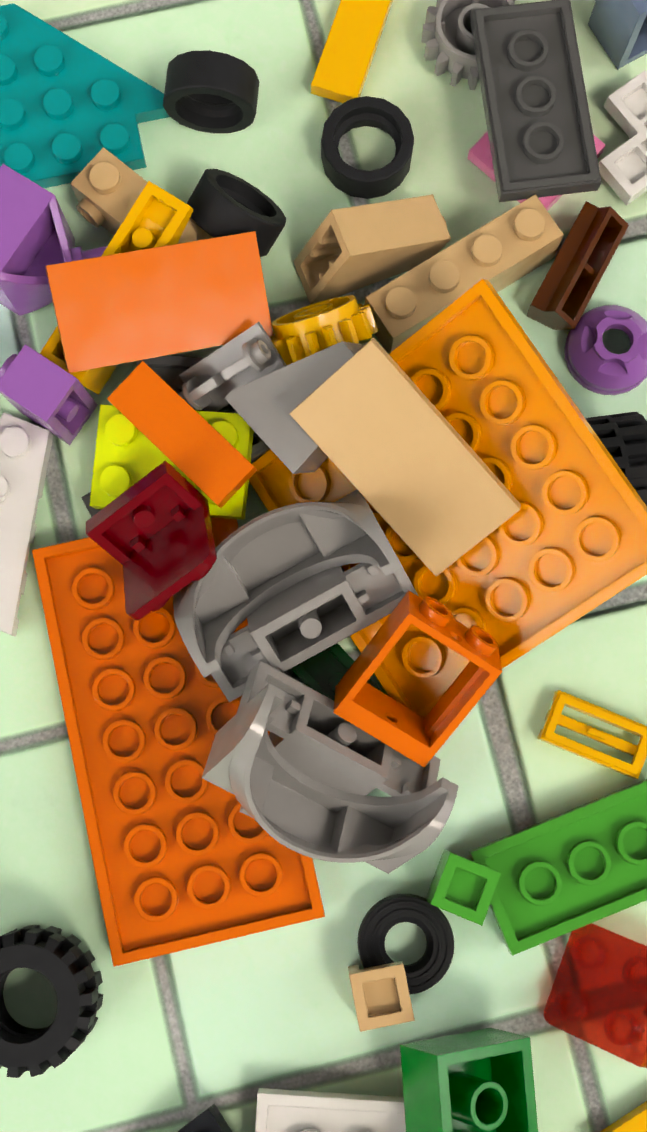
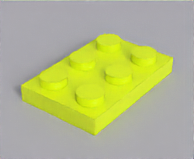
(127, 456)

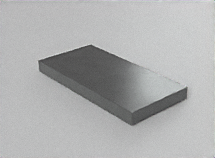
(534, 100)

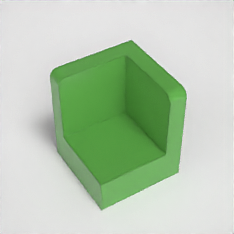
(463, 887)

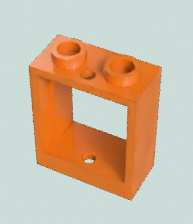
(391, 721)

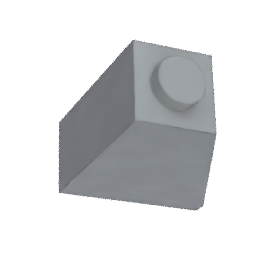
(271, 398)

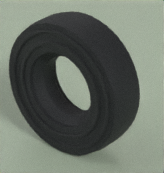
(430, 919)

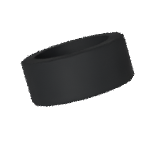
(211, 92)
(372, 113)
(232, 206)

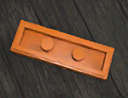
(182, 434)

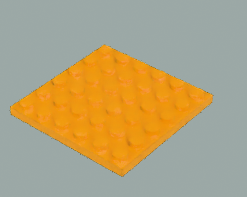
(548, 563)

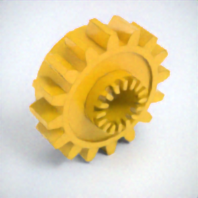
(321, 326)

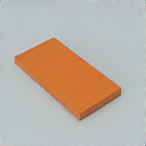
(158, 300)

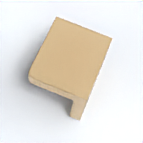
(381, 995)

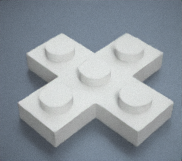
(627, 165)

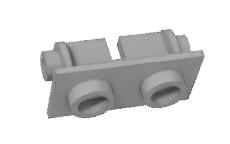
(230, 367)

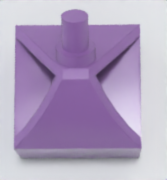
(30, 238)

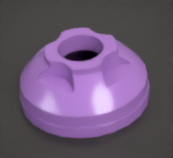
(595, 365)

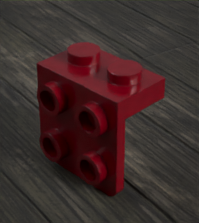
(159, 536)

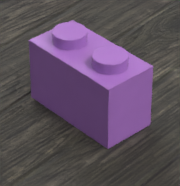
(46, 393)

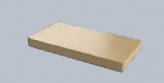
(405, 458)

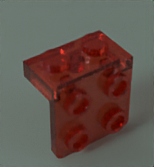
(602, 993)

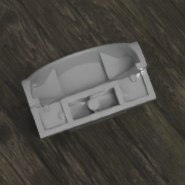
(291, 588)
(314, 774)

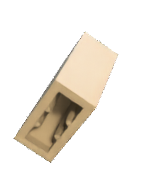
(369, 245)

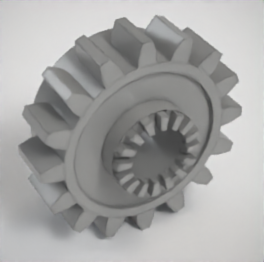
(450, 38)

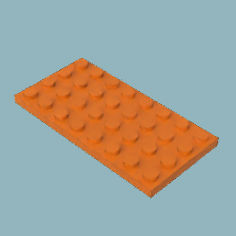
(140, 722)

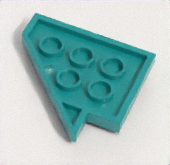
(65, 103)

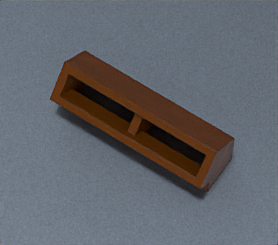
(578, 267)

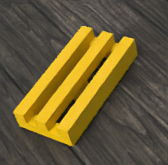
(555, 718)

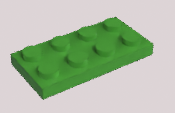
(569, 868)

